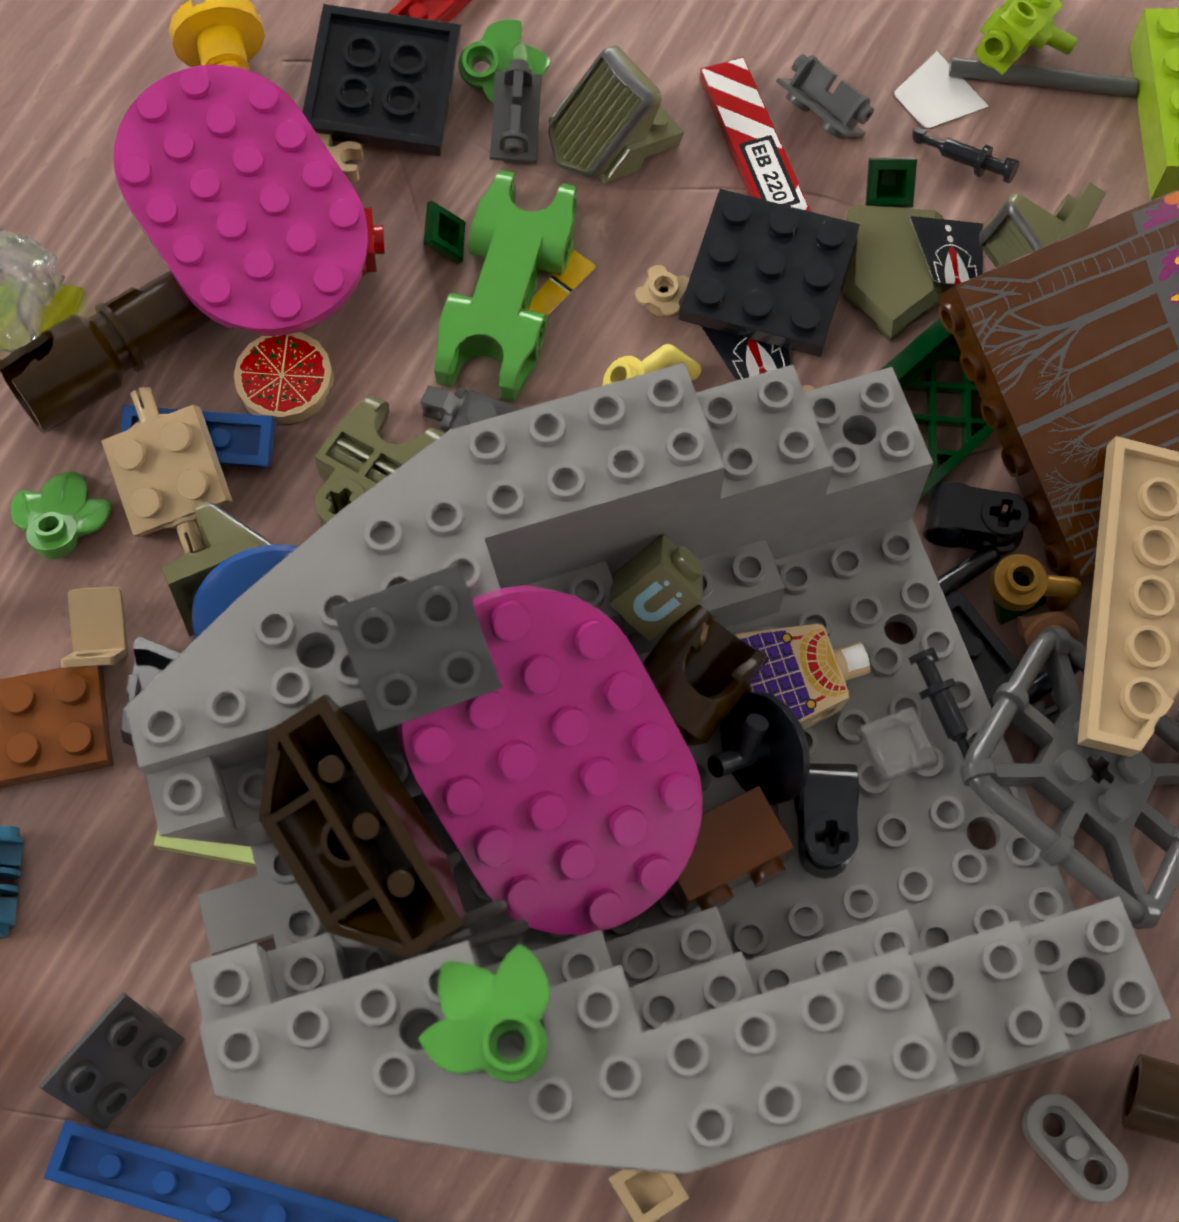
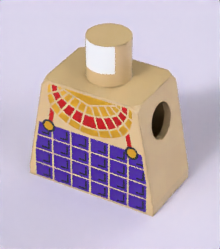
(806, 670)

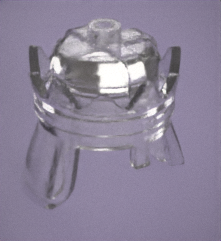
(25, 288)

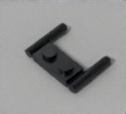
(987, 652)

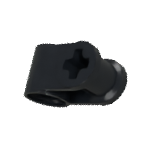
(970, 516)
(828, 810)

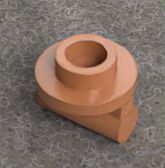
(1032, 625)

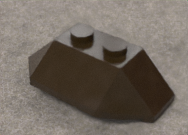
(355, 834)

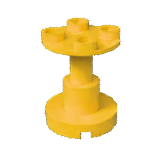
(217, 33)

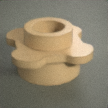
(661, 303)

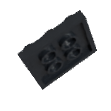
(382, 79)
(769, 272)

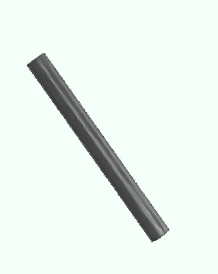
(1046, 77)

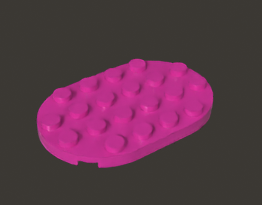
(241, 199)
(567, 777)

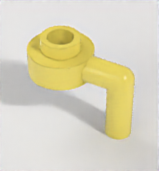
(661, 358)

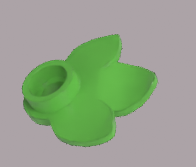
(497, 48)
(58, 514)
(484, 1010)

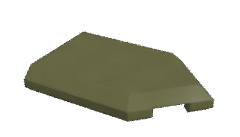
(889, 269)

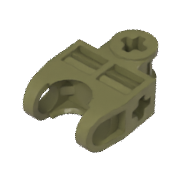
(361, 456)

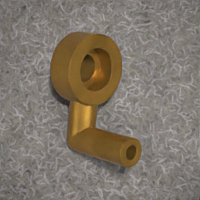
(1010, 595)

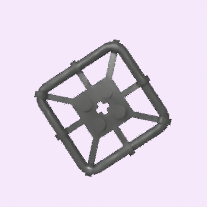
(1064, 778)

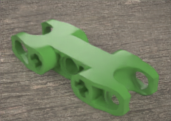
(498, 315)

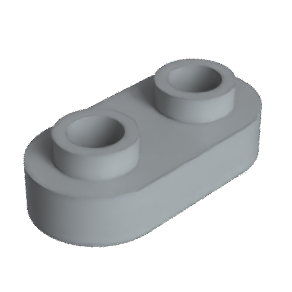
(1074, 1147)

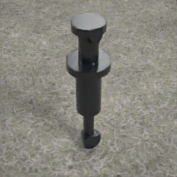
(968, 155)
(941, 698)

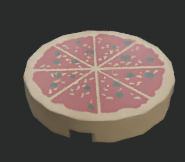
(284, 377)

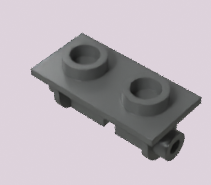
(839, 110)
(516, 113)

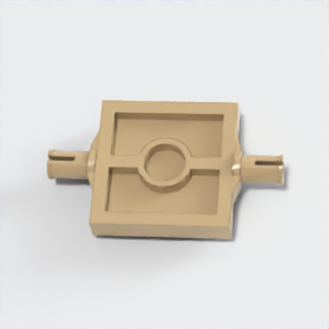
(166, 469)

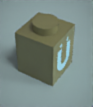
(657, 587)

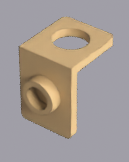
(96, 627)

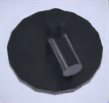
(763, 748)

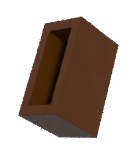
(733, 846)

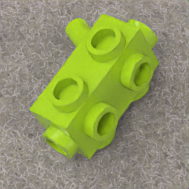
(1016, 28)

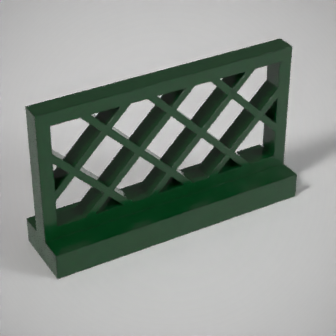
(909, 366)

